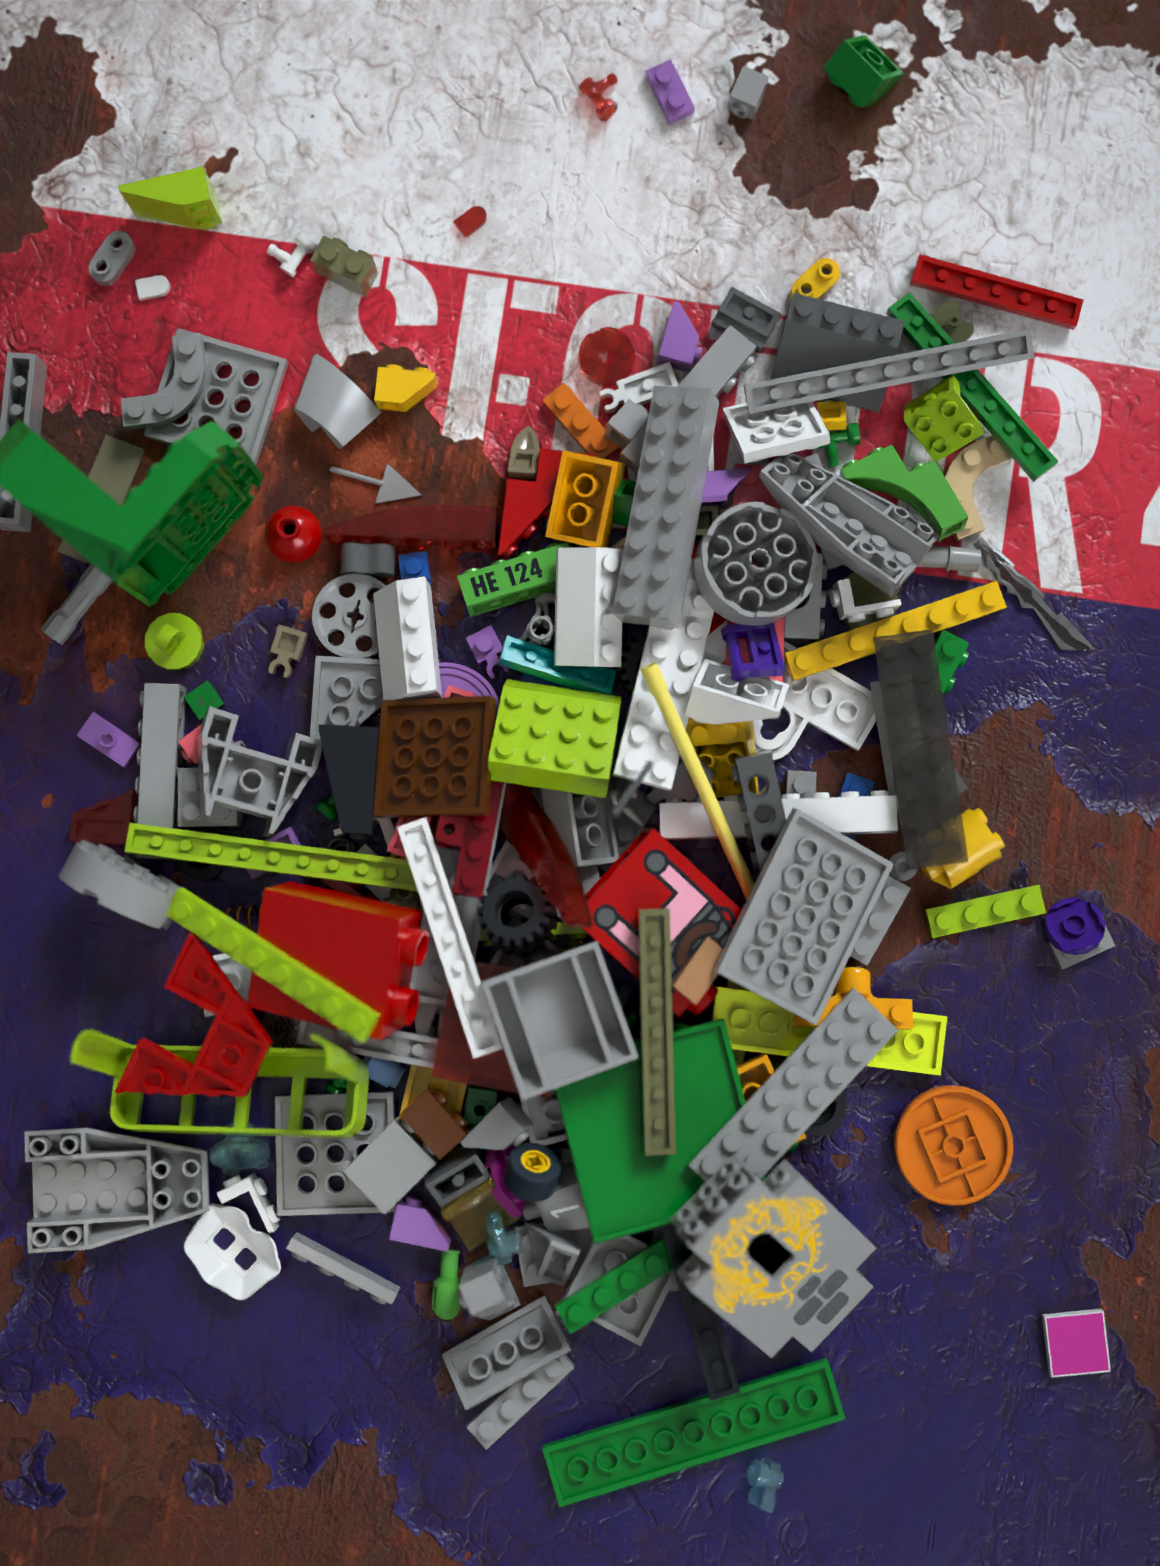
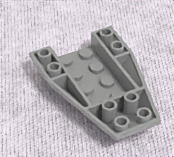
(850, 522)
(108, 1187)

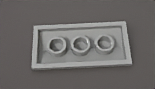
(506, 1352)

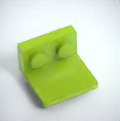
(942, 419)

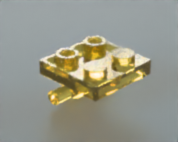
(469, 1212)

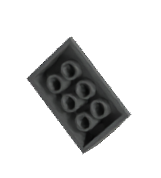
(834, 335)

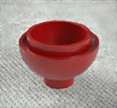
(302, 542)

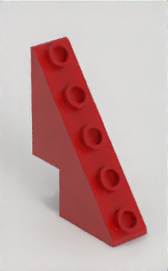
(528, 503)

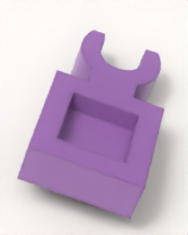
(485, 648)

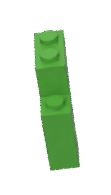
(921, 488)

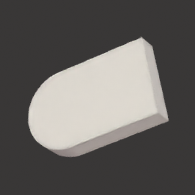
(152, 287)

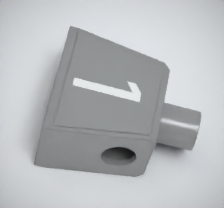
(564, 1208)

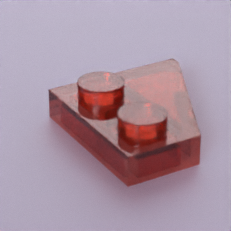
(104, 822)

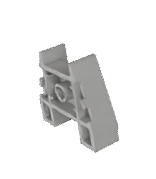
(248, 778)

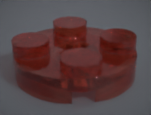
(599, 342)

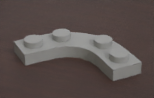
(178, 395)

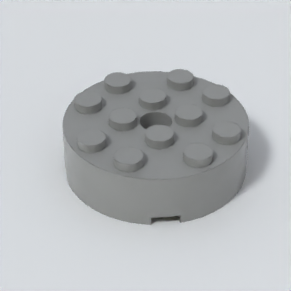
(741, 589)
(119, 883)

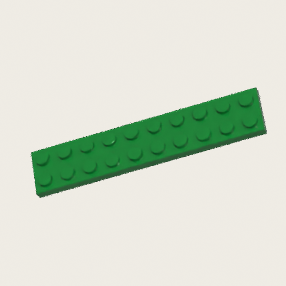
(692, 1432)

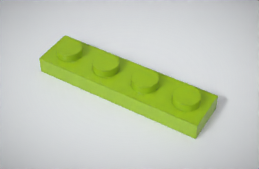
(984, 911)

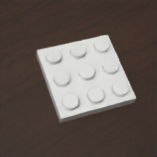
(775, 430)

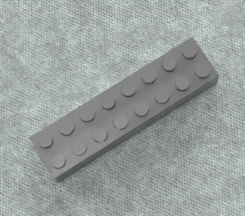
(666, 506)

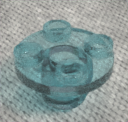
(239, 1153)

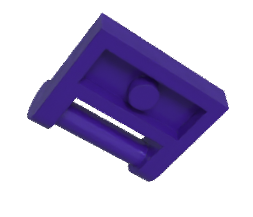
(762, 650)

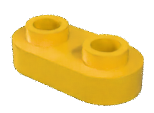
(815, 280)

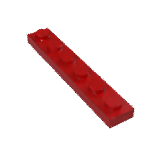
(996, 292)

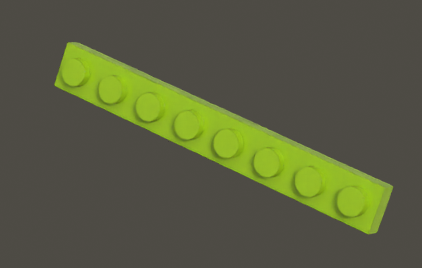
(273, 965)

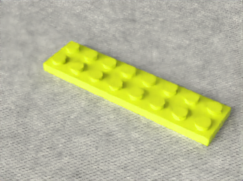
(767, 1028)

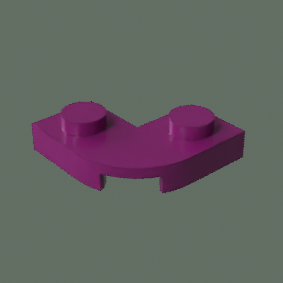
(497, 1162)

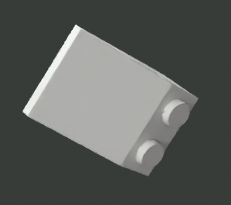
(721, 700)

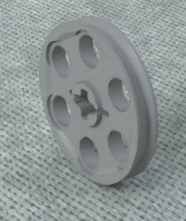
(344, 607)

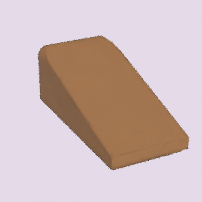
(698, 971)

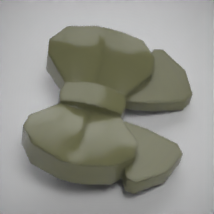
(948, 316)

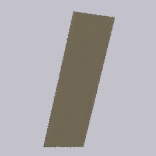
(113, 473)

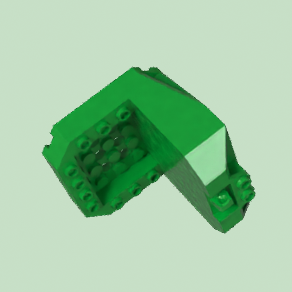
(163, 524)

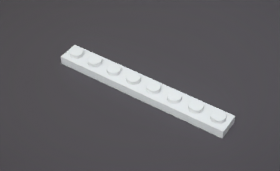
(450, 938)

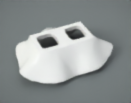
(218, 1265)

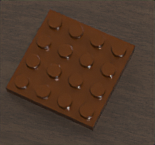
(434, 757)

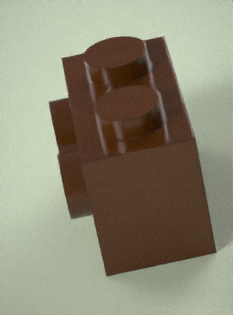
(435, 1122)

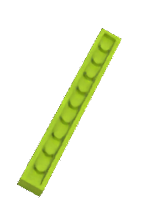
(270, 857)

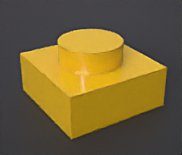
(833, 414)

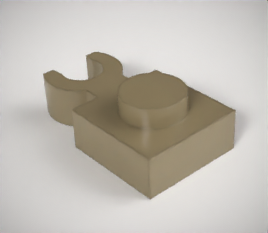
(288, 646)

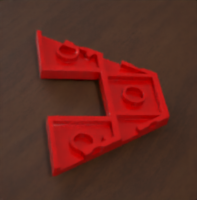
(230, 1050)

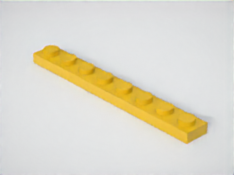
(859, 641)

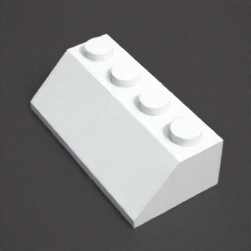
(584, 606)
(407, 640)

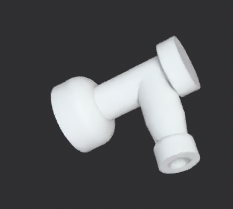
(291, 262)

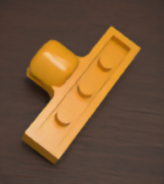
(896, 1011)

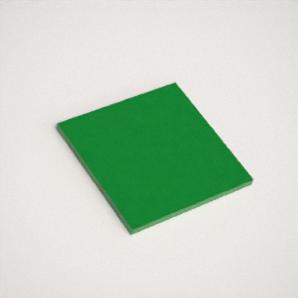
(605, 1132)

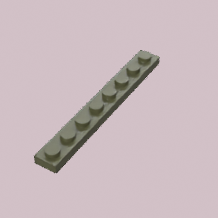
(656, 1031)

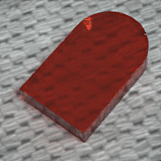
(471, 220)

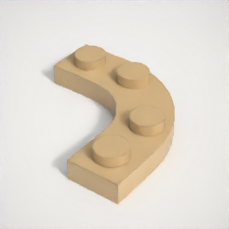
(964, 471)

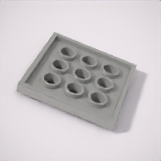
(262, 395)
(290, 1168)

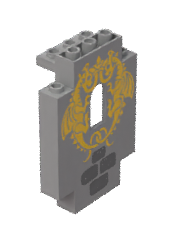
(808, 1291)

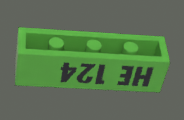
(510, 580)

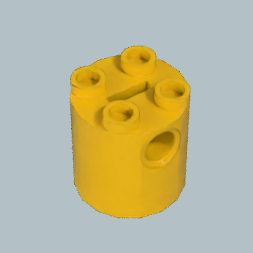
(982, 849)

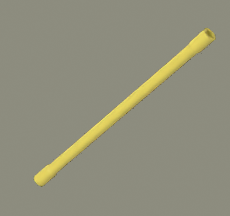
(658, 688)

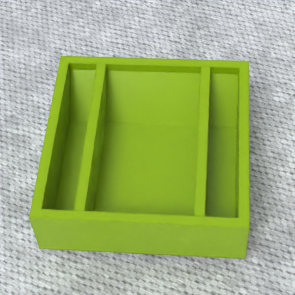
(554, 738)

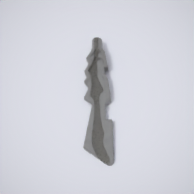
(1029, 596)

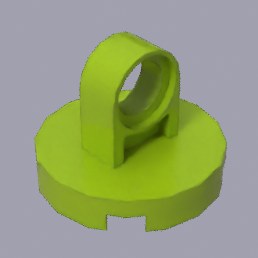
(174, 641)

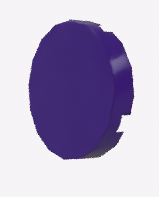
(1074, 926)

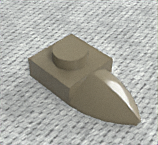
(524, 455)

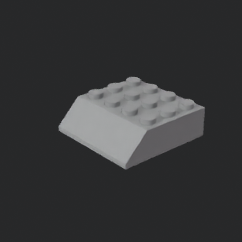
(559, 1020)

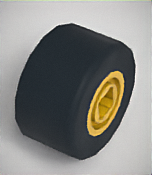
(532, 1172)

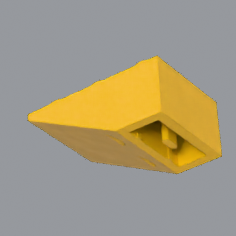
(718, 748)

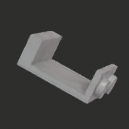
(391, 1165)

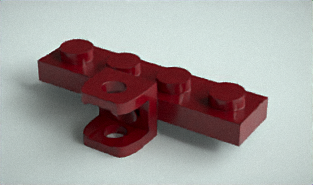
(474, 841)

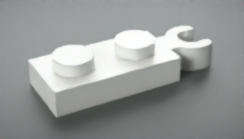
(639, 386)

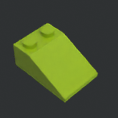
(175, 198)

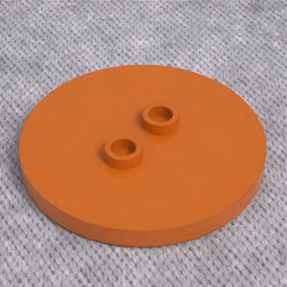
(953, 1145)

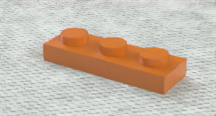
(579, 422)

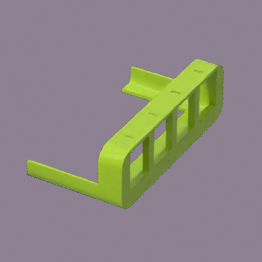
(112, 1055)

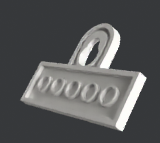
(826, 702)

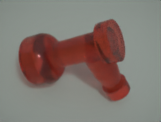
(604, 107)

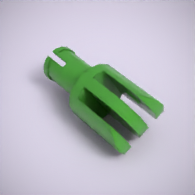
(445, 1288)

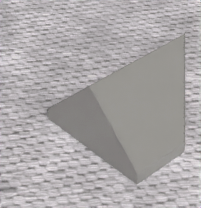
(552, 1253)

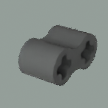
(368, 559)

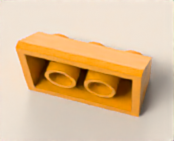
(584, 500)

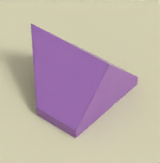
(720, 486)

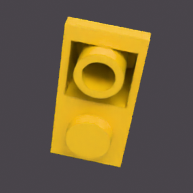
(402, 388)

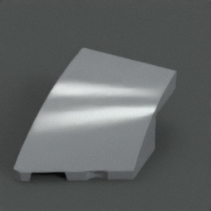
(333, 403)

